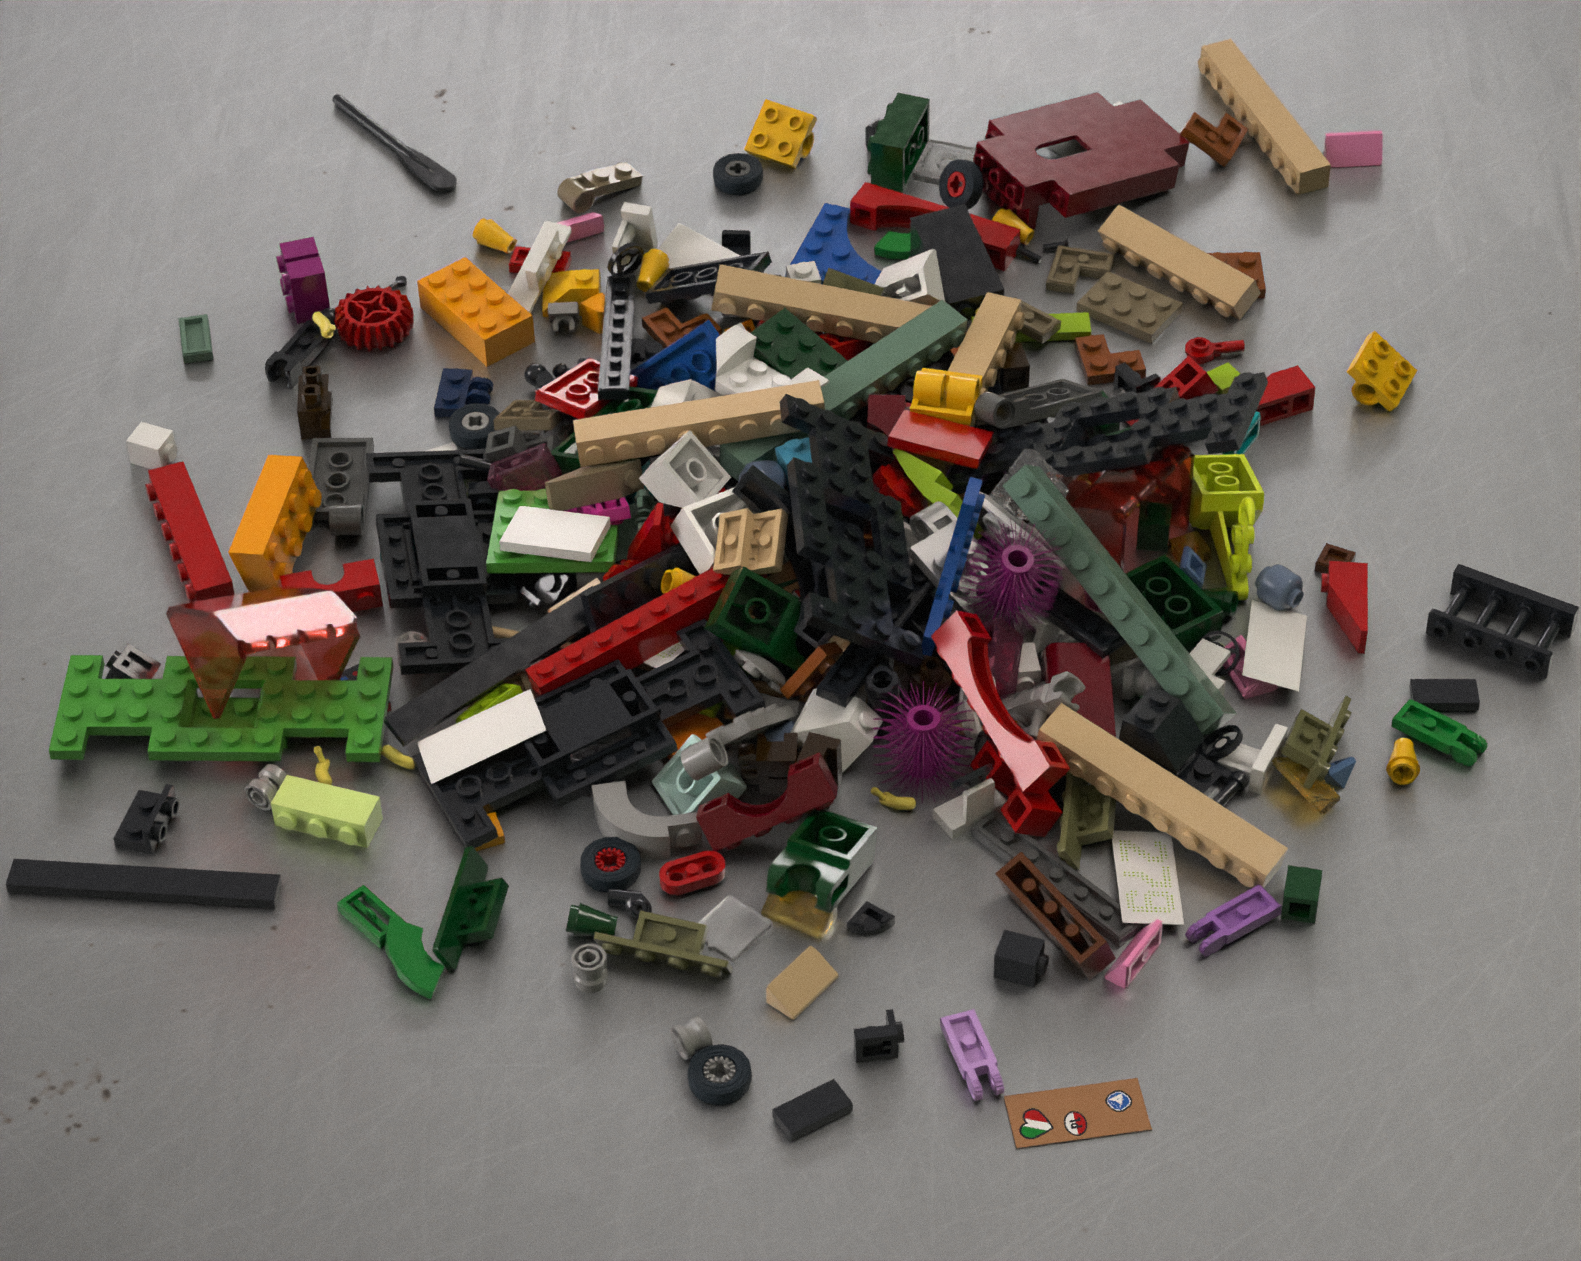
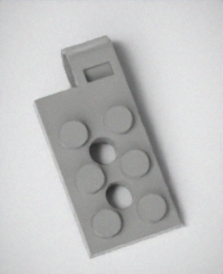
(934, 531)
(711, 752)

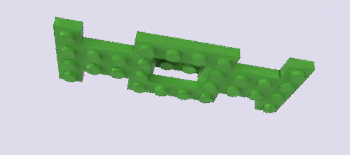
(248, 728)

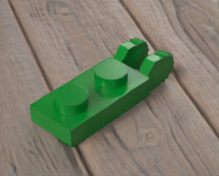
(1439, 732)

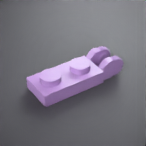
(971, 1052)

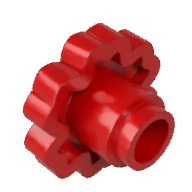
(895, 484)

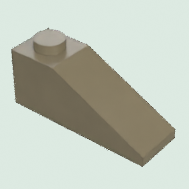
(594, 484)

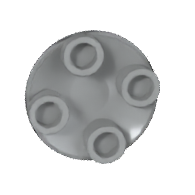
(760, 667)

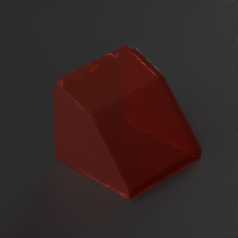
(1112, 495)
(225, 629)

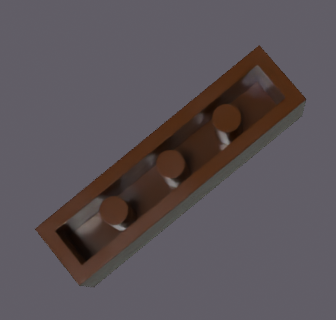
(1055, 916)

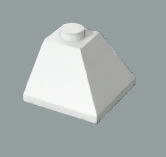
(685, 473)
(849, 724)

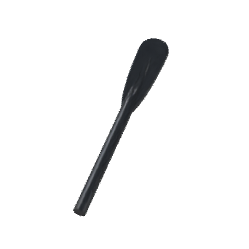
(424, 167)

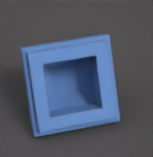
(1193, 566)
(1340, 772)

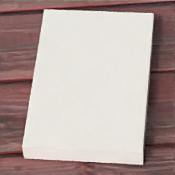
(555, 533)

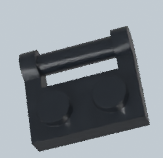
(1207, 776)

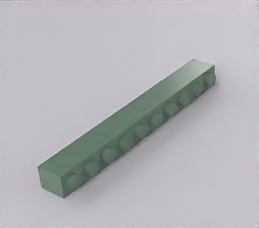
(866, 374)
(1118, 598)

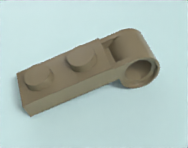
(581, 190)

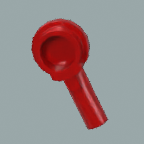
(1203, 350)

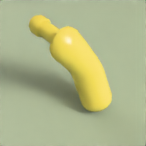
(326, 327)
(397, 757)
(322, 767)
(892, 801)

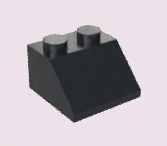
(1162, 730)

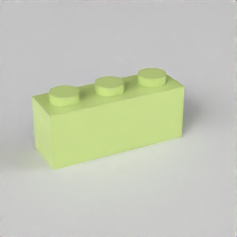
(327, 811)

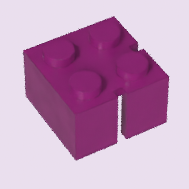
(302, 278)

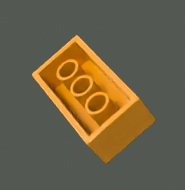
(476, 311)
(275, 522)

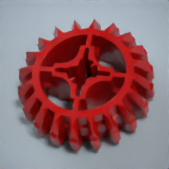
(374, 318)

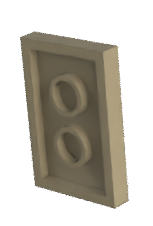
(1129, 307)

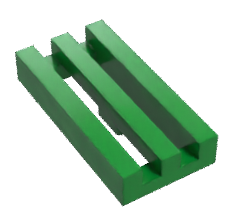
(359, 921)

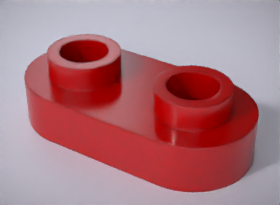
(689, 872)

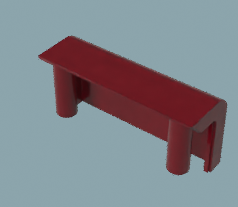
(1094, 672)

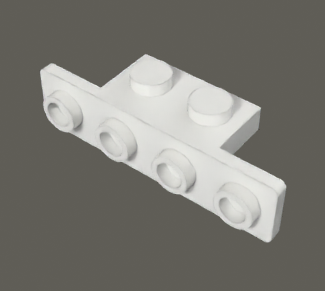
(539, 264)

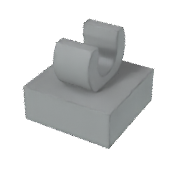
(563, 313)

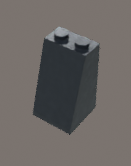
(961, 257)

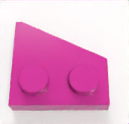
(615, 509)

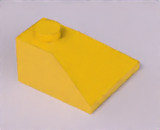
(571, 287)

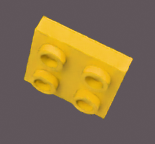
(781, 134)
(1380, 373)
(946, 394)

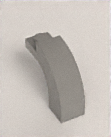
(649, 834)

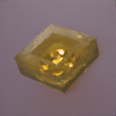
(1194, 541)

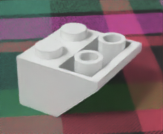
(913, 279)

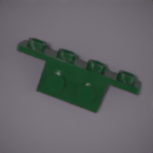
(470, 910)

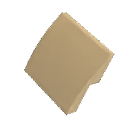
(751, 541)

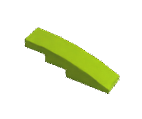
(932, 484)

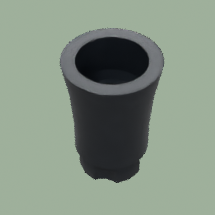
(877, 687)

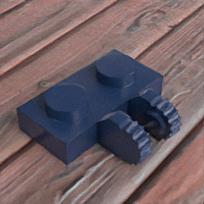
(460, 389)

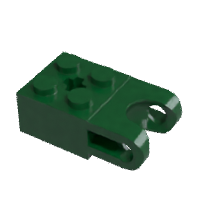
(771, 630)
(823, 858)

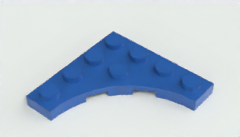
(831, 248)
(683, 360)
(954, 561)

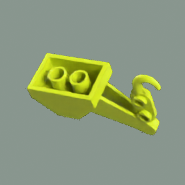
(1229, 496)

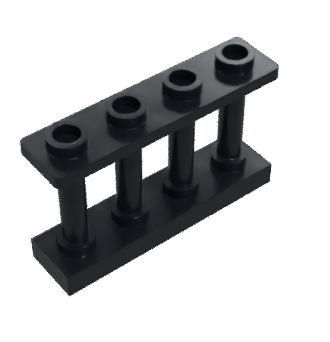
(1511, 600)

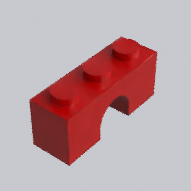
(357, 588)
(1024, 811)

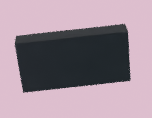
(1446, 694)
(812, 1110)

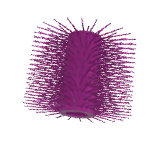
(1011, 577)
(922, 742)

